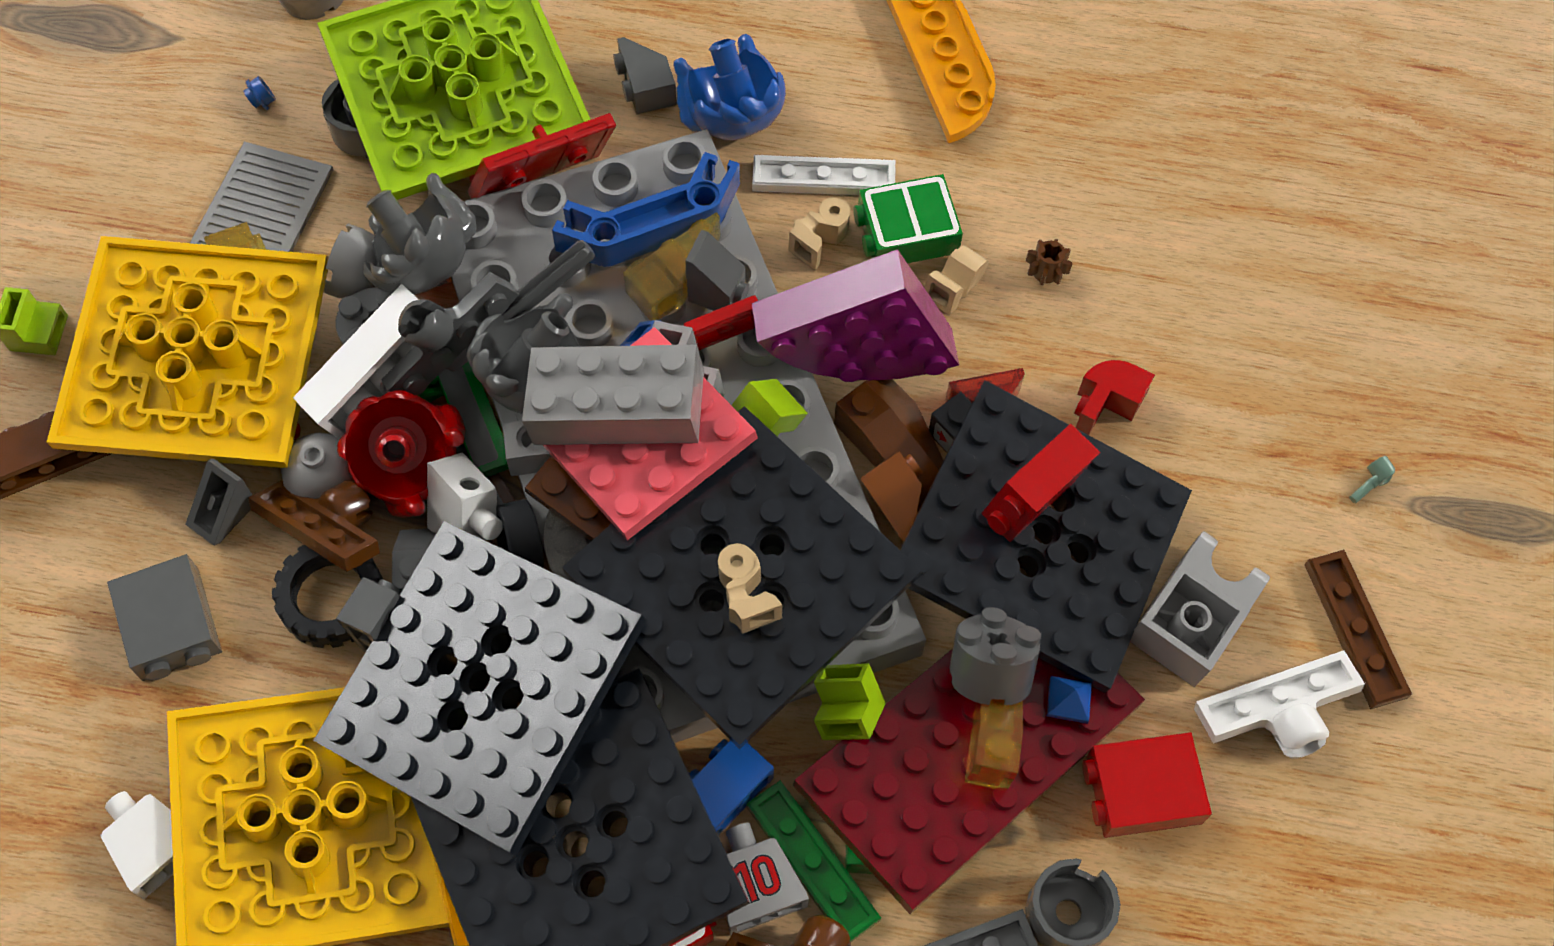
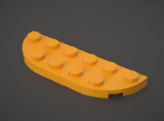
(948, 62)

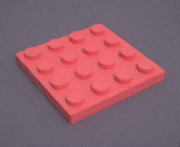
(643, 480)

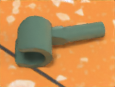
(1382, 472)

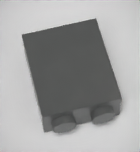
(164, 618)

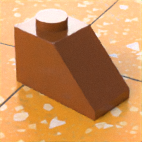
(896, 490)

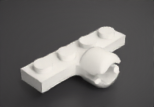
(1283, 704)

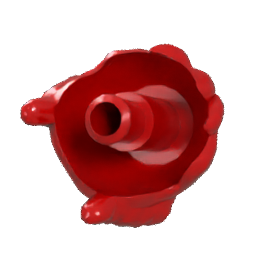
(393, 441)

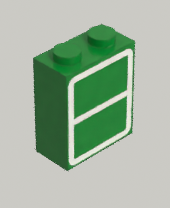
(909, 217)

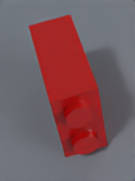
(1040, 482)
(1146, 785)

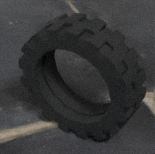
(288, 584)

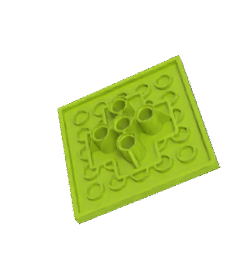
(448, 84)

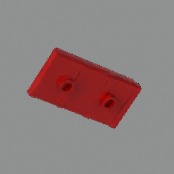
(541, 156)

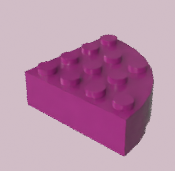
(858, 324)

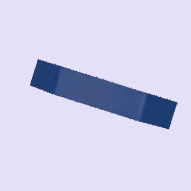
(649, 221)

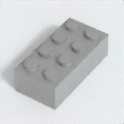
(614, 395)

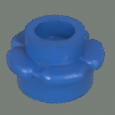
(259, 93)

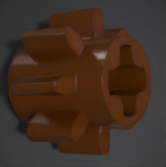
(1049, 261)

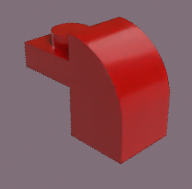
(1111, 386)

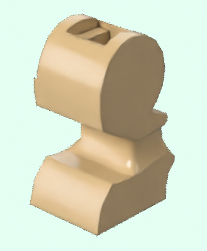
(826, 226)
(958, 276)
(740, 575)

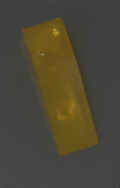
(995, 744)

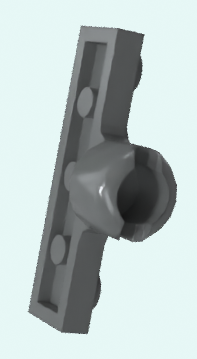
(443, 332)

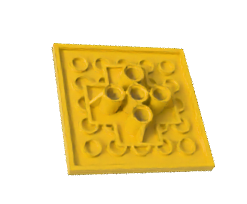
(190, 352)
(244, 880)

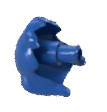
(734, 95)

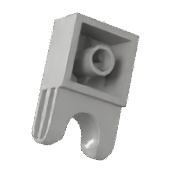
(1196, 613)

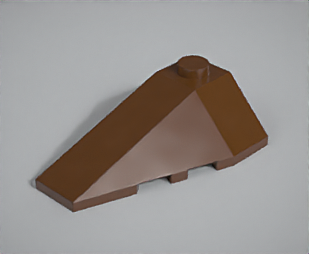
(887, 420)

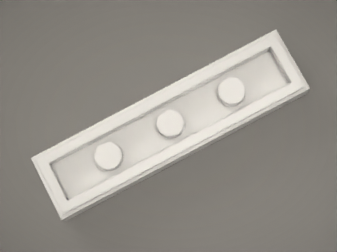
(819, 174)

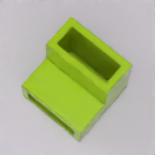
(30, 324)
(771, 405)
(849, 702)

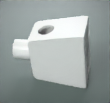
(461, 497)
(140, 841)

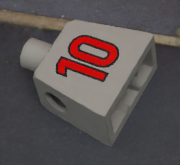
(766, 880)

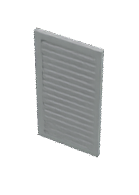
(270, 193)

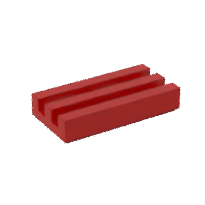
(723, 323)

